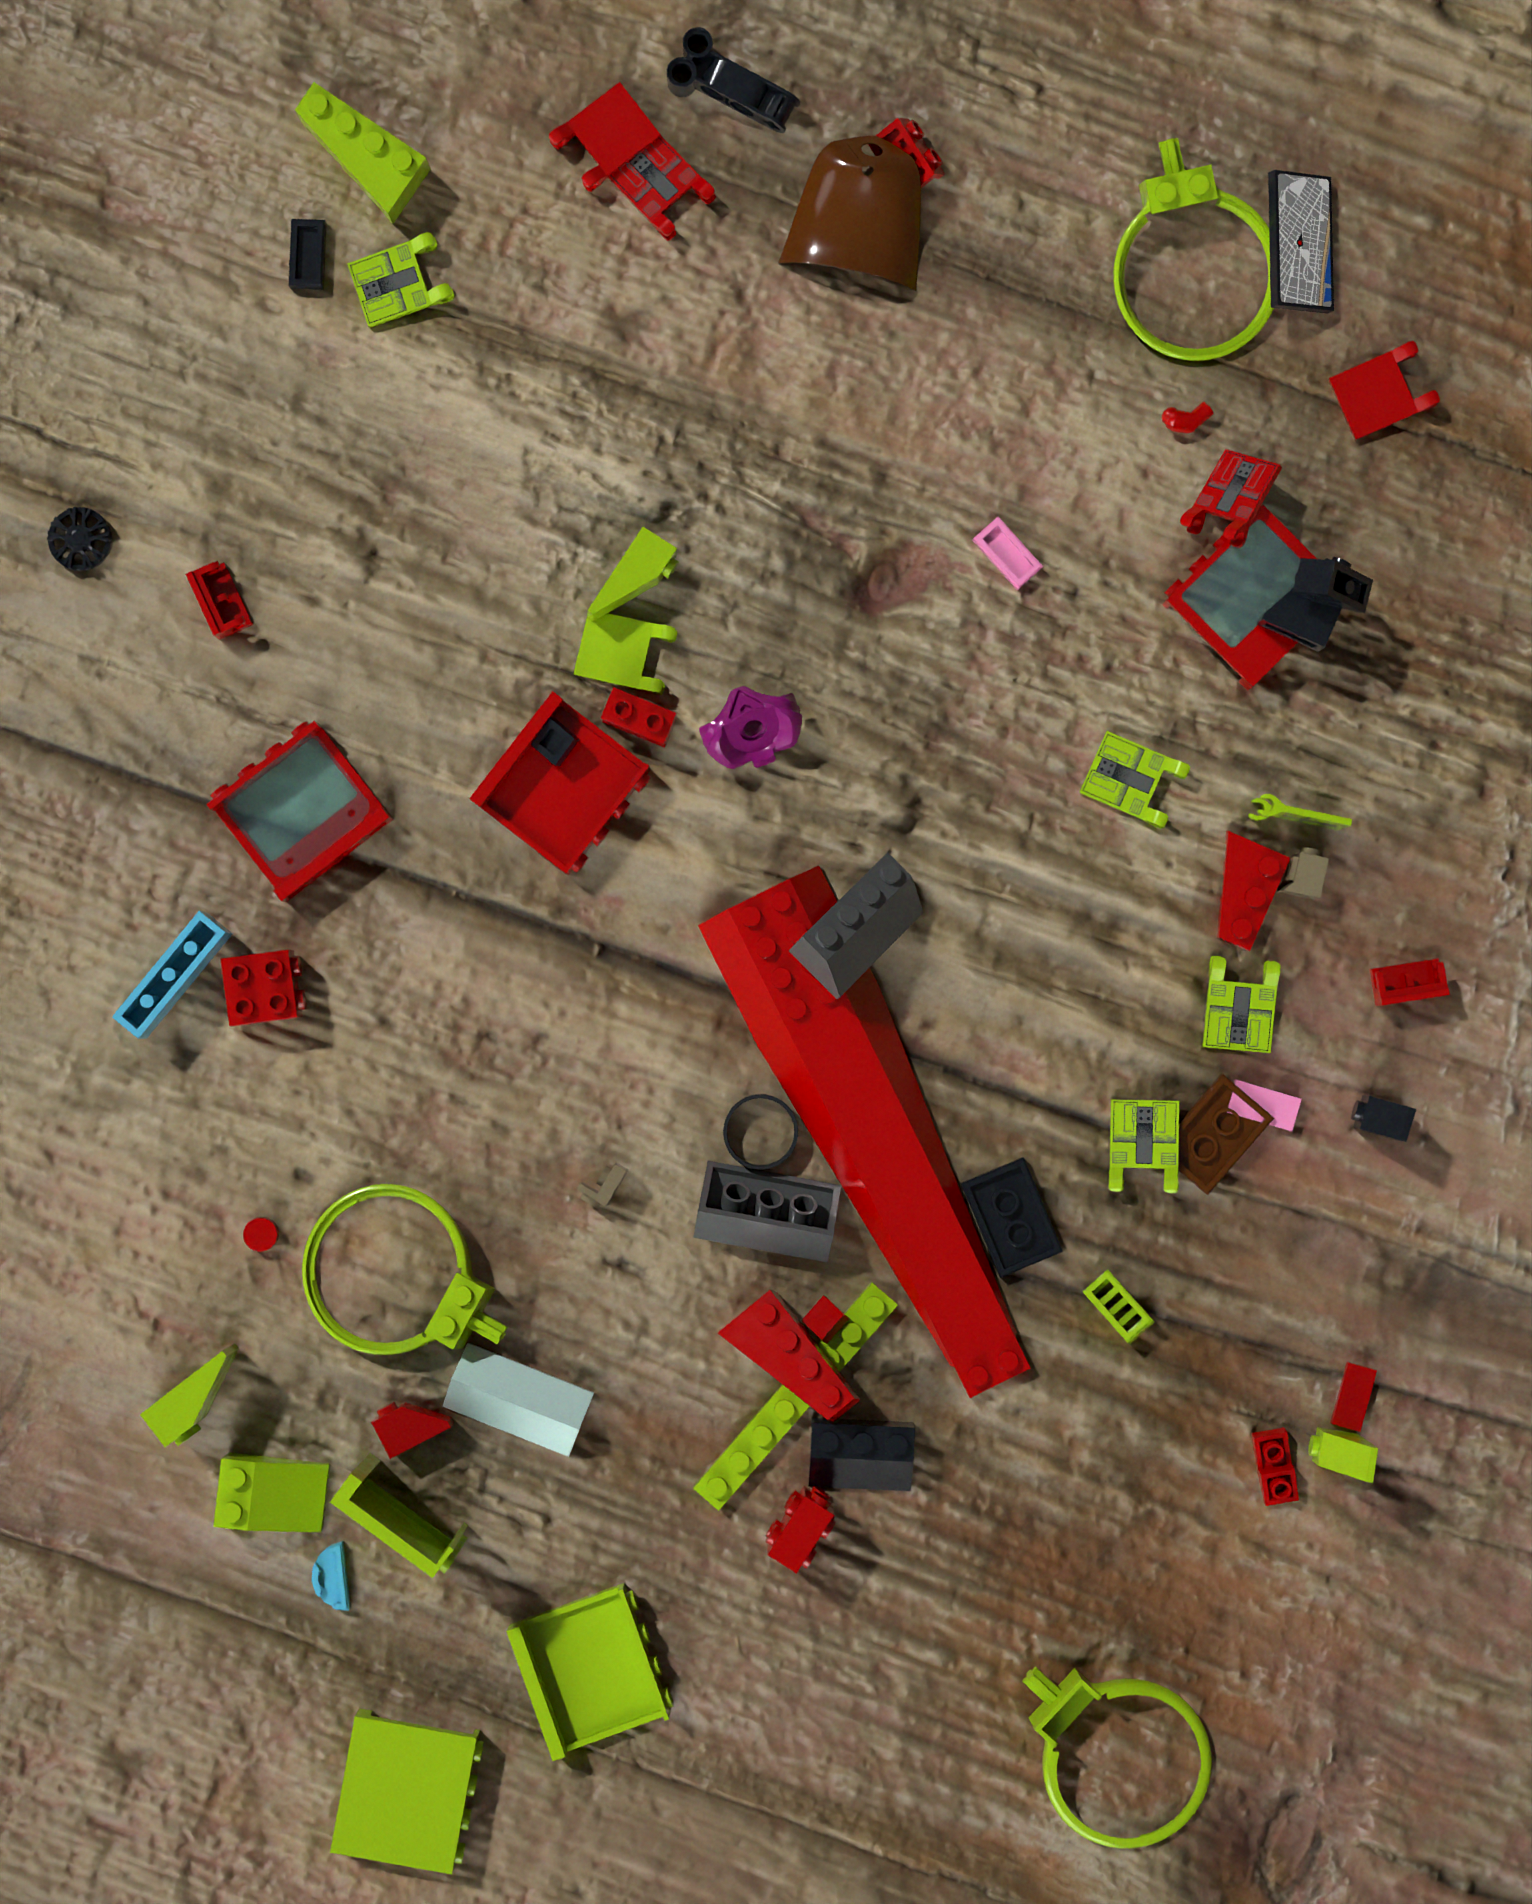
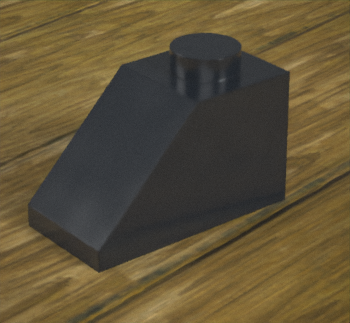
(1332, 584)
(1383, 1118)

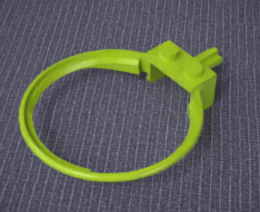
(1173, 191)
(459, 1309)
(1062, 1706)

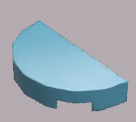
(330, 1577)

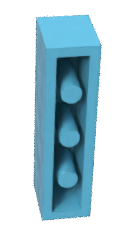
(172, 975)

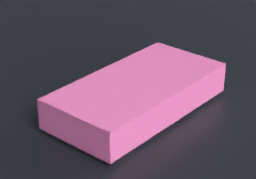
(1007, 553)
(1279, 1105)

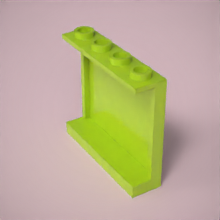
(395, 1522)
(589, 1669)
(406, 1793)

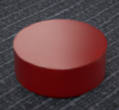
(261, 1234)

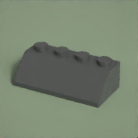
(860, 926)
(767, 1211)

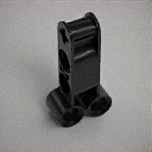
(730, 83)

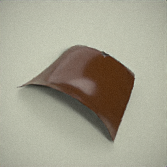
(860, 218)

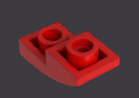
(1275, 1466)

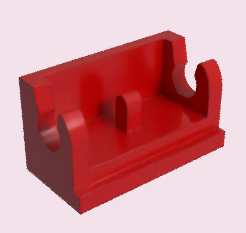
(219, 599)
(1409, 982)

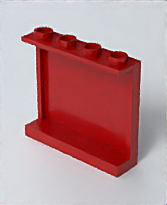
(566, 805)

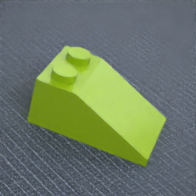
(180, 1410)
(270, 1494)

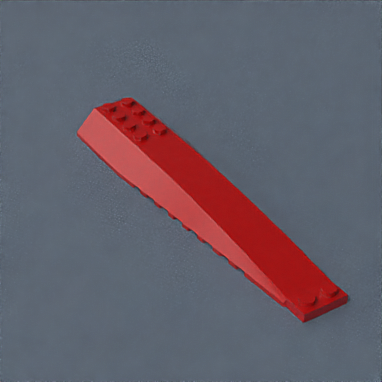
(869, 1121)

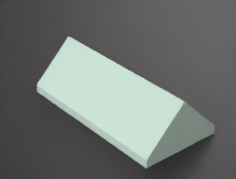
(517, 1399)

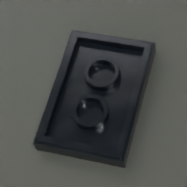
(1011, 1217)

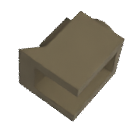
(1306, 874)

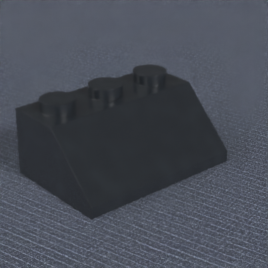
(861, 1454)

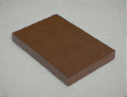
(1216, 1139)

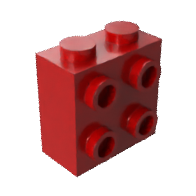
(263, 987)
(806, 1519)

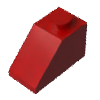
(407, 1426)

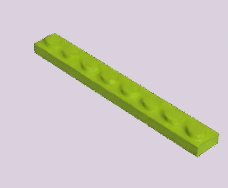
(785, 1407)

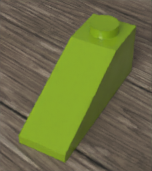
(638, 571)
(1344, 1453)

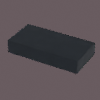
(307, 254)

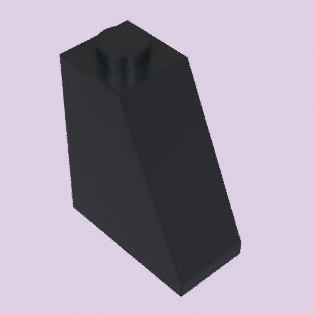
(1302, 619)

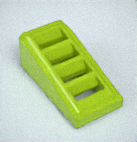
(1139, 1327)

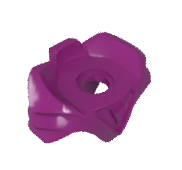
(752, 728)

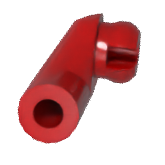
(1184, 421)

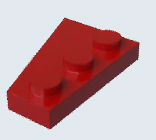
(1248, 889)

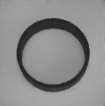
(766, 1166)

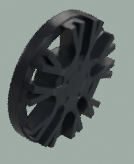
(79, 538)

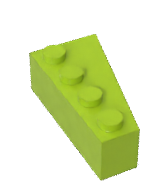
(368, 153)

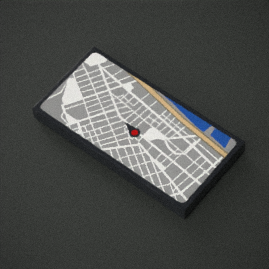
(1301, 241)

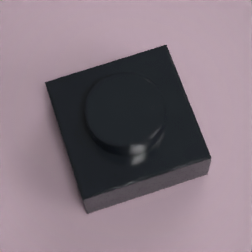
(555, 741)

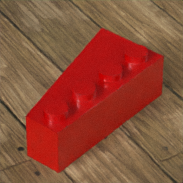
(786, 1350)

